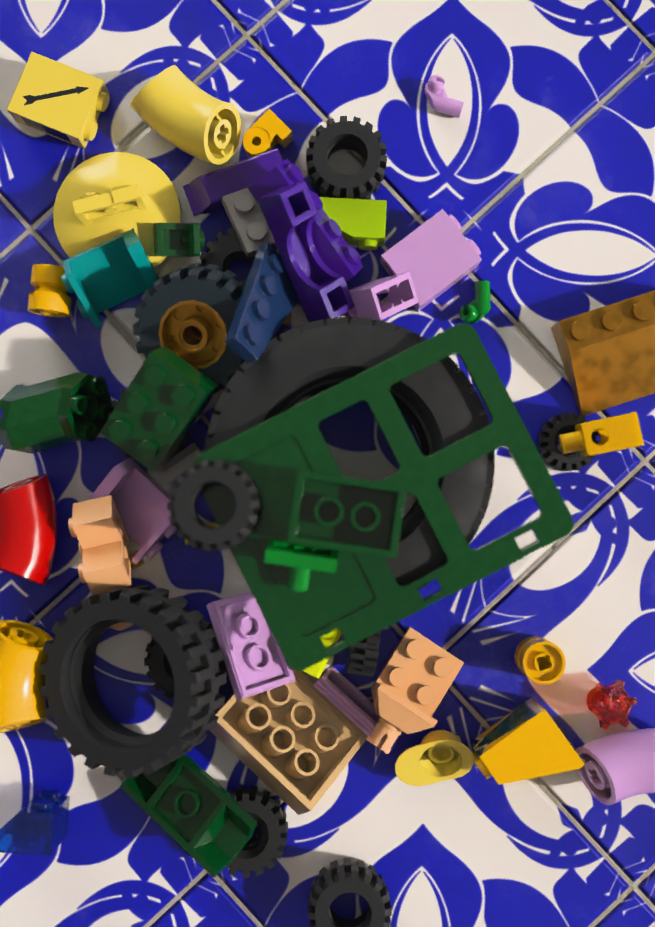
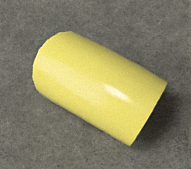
(189, 116)

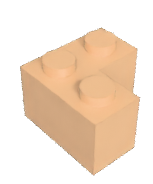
(102, 545)

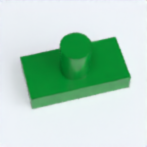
(301, 561)

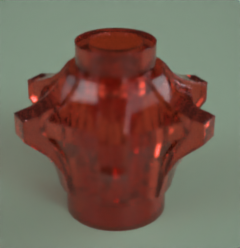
(610, 704)

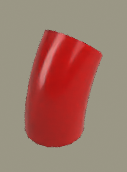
(28, 529)

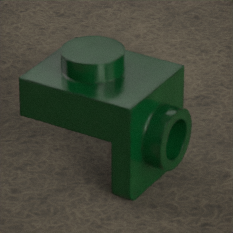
(178, 239)

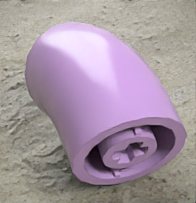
(619, 765)

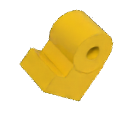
(266, 134)

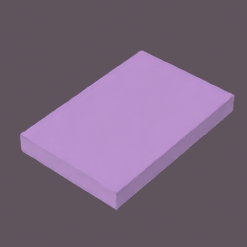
(248, 646)

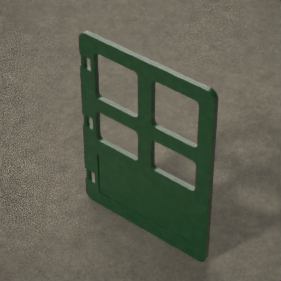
(363, 590)

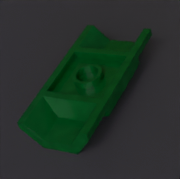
(194, 812)

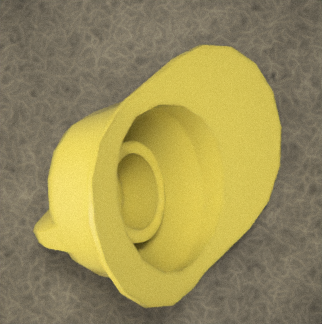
(434, 760)

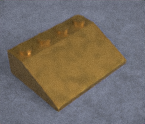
(609, 353)

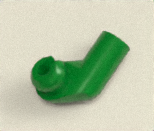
(479, 305)

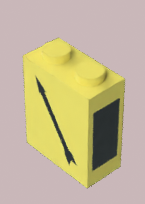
(59, 100)

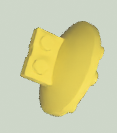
(112, 197)

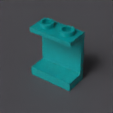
(108, 274)

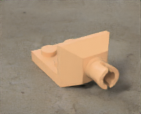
(410, 688)

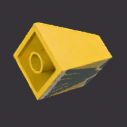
(524, 746)

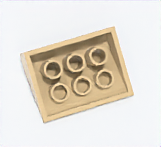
(290, 739)

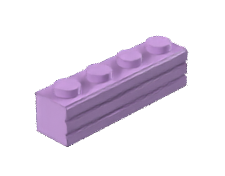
(347, 699)

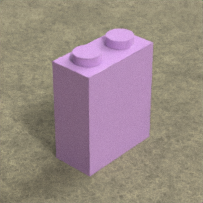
(434, 256)

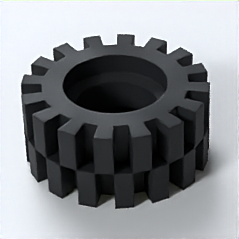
(548, 446)
(364, 656)

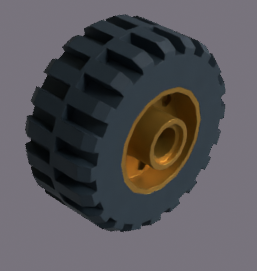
(192, 317)

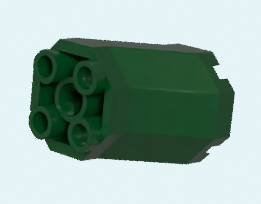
(54, 412)

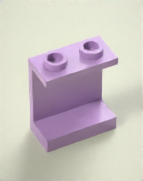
(140, 505)

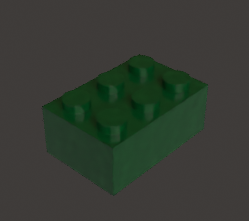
(158, 408)
(347, 514)

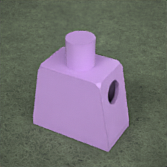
(400, 296)

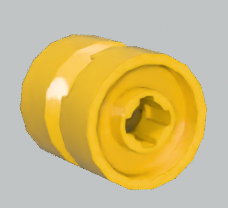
(50, 292)
(540, 660)

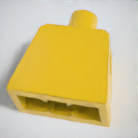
(614, 432)

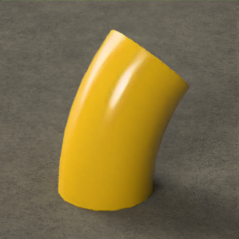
(19, 675)

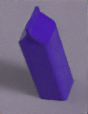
(207, 190)

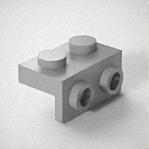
(248, 221)

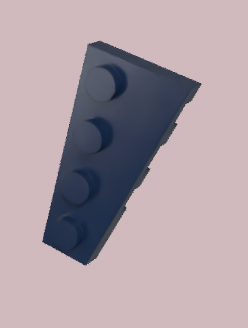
(262, 306)

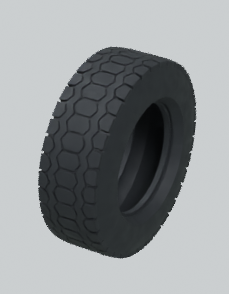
(435, 400)

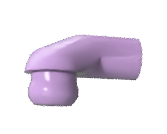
(438, 98)

